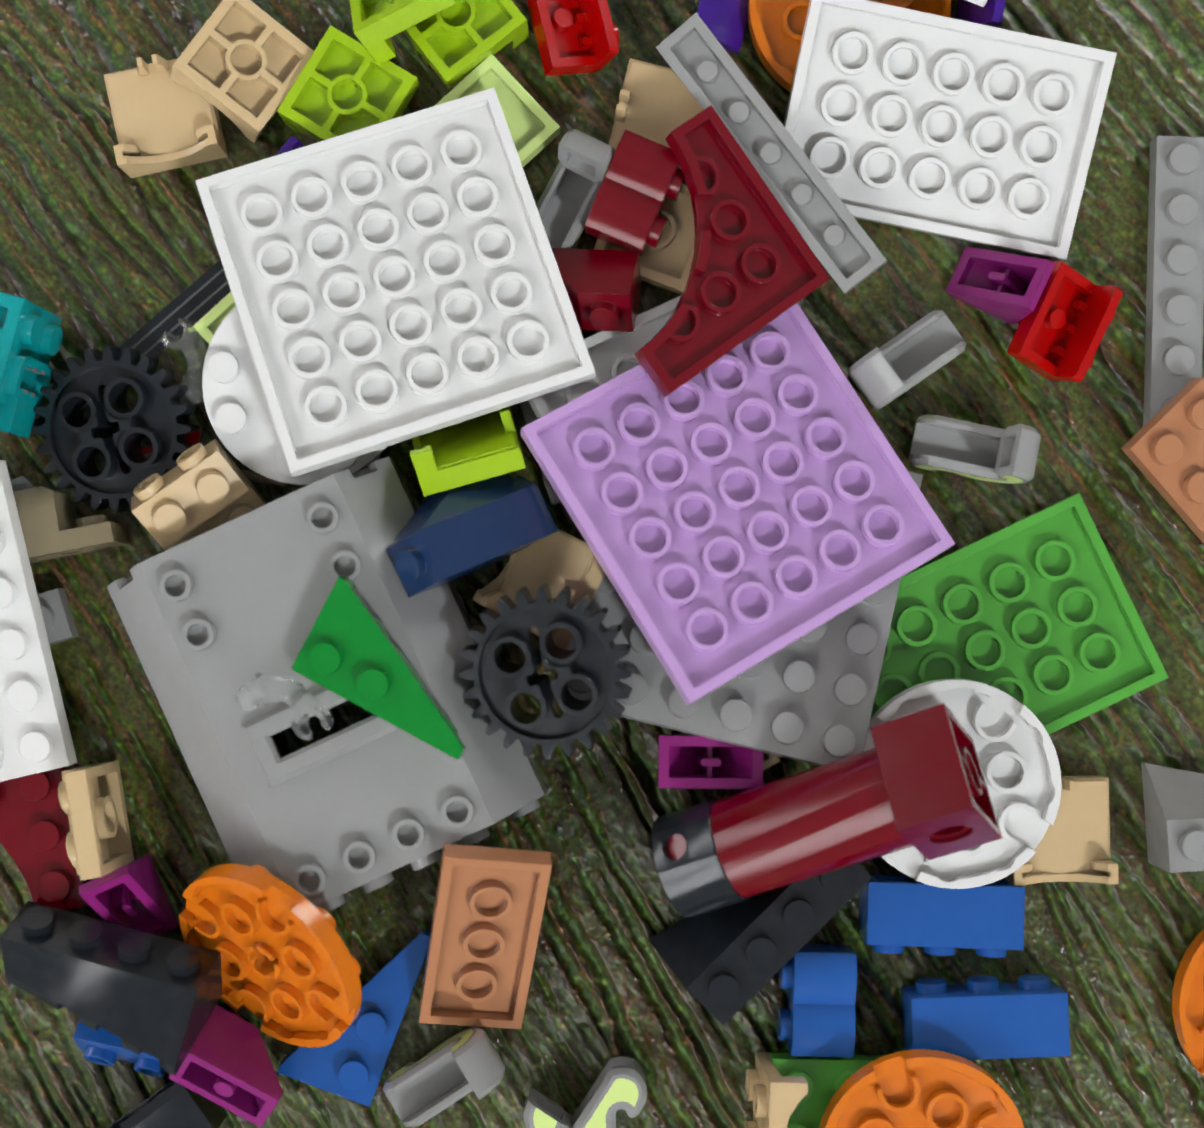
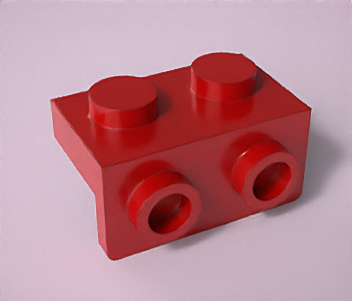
(573, 35)
(1065, 325)

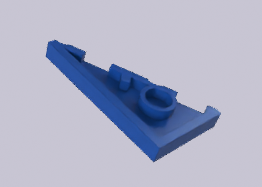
(358, 1058)

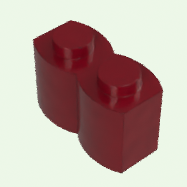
(634, 194)

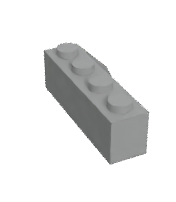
(1174, 818)

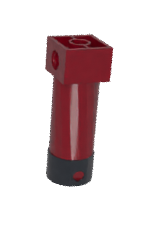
(909, 791)

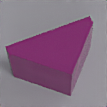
(1000, 282)
(706, 763)
(132, 898)

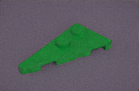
(357, 661)

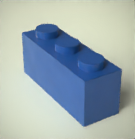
(905, 912)
(987, 1017)

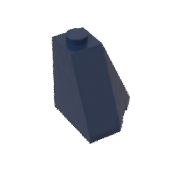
(469, 531)

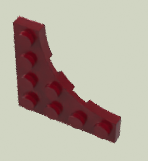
(744, 261)
(35, 837)

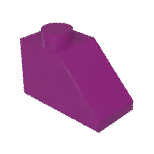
(232, 1067)

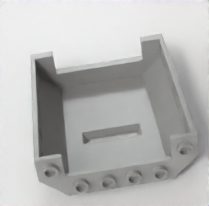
(243, 607)

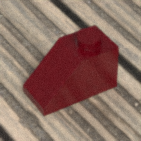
(601, 287)

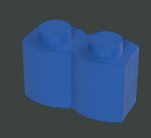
(819, 1001)

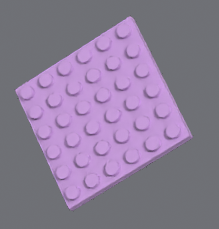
(737, 501)

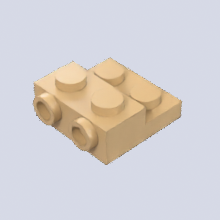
(194, 495)
(97, 819)

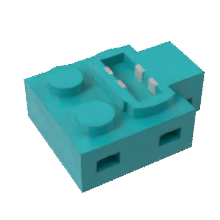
(26, 346)

